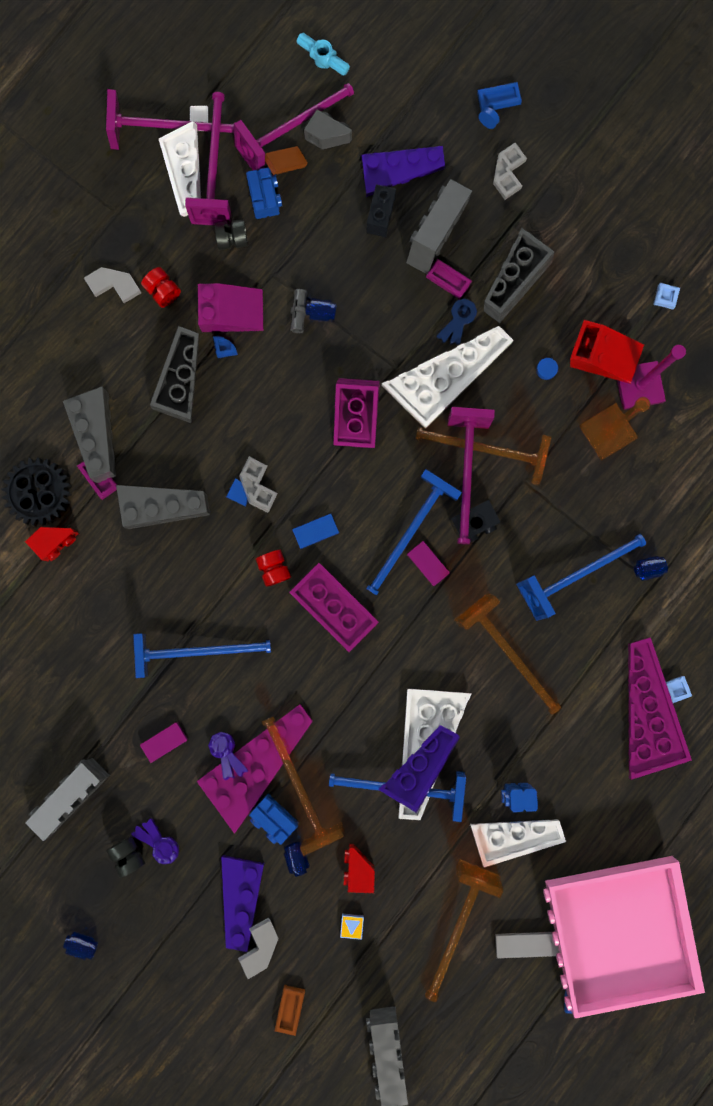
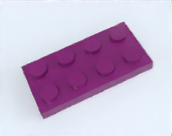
(333, 607)

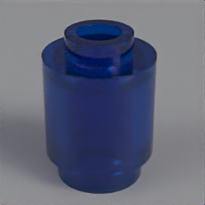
(321, 310)
(650, 568)
(295, 860)
(80, 946)

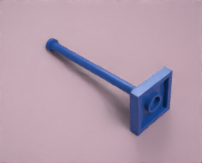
(438, 487)
(537, 598)
(143, 655)
(455, 795)

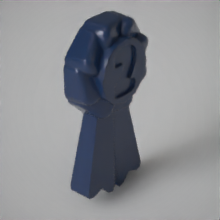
(463, 313)

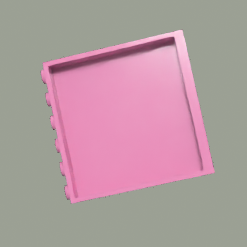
(623, 937)

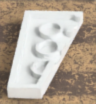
(182, 163)
(513, 839)

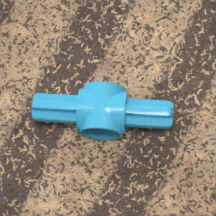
(323, 61)

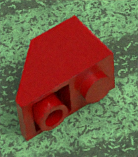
(49, 541)
(361, 871)

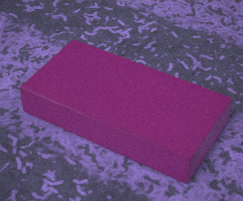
(448, 279)
(102, 488)
(428, 563)
(164, 742)

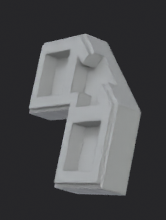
(504, 179)
(105, 279)
(256, 493)
(259, 957)

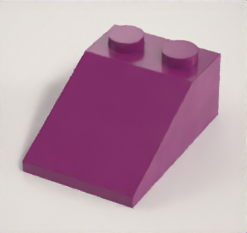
(229, 308)
(356, 412)

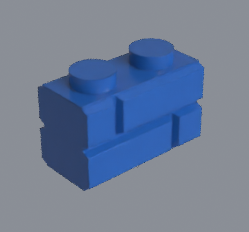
(263, 194)
(519, 797)
(273, 820)

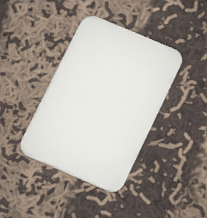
(199, 113)

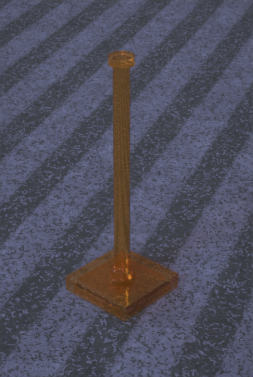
(610, 428)
(537, 460)
(477, 613)
(321, 836)
(478, 880)

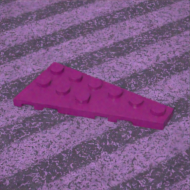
(654, 728)
(238, 795)

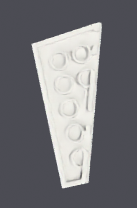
(439, 381)
(423, 715)

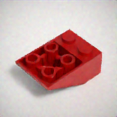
(606, 352)

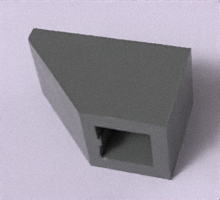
(327, 132)

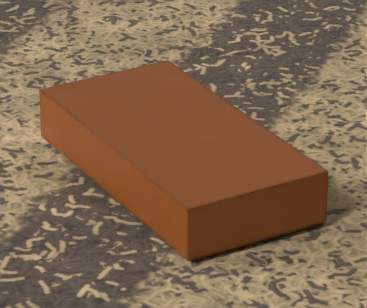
(285, 160)
(289, 1010)

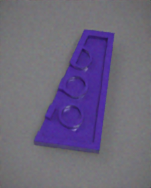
(400, 166)
(418, 774)
(240, 896)

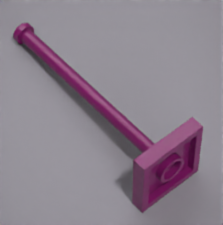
(115, 120)
(251, 148)
(211, 210)
(648, 380)
(471, 419)

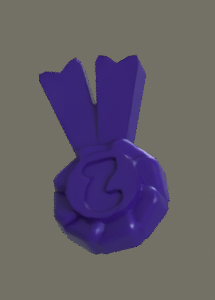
(222, 747)
(164, 848)

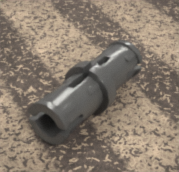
(298, 311)

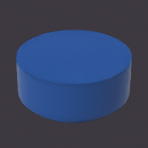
(489, 118)
(547, 368)

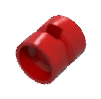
(163, 289)
(273, 568)

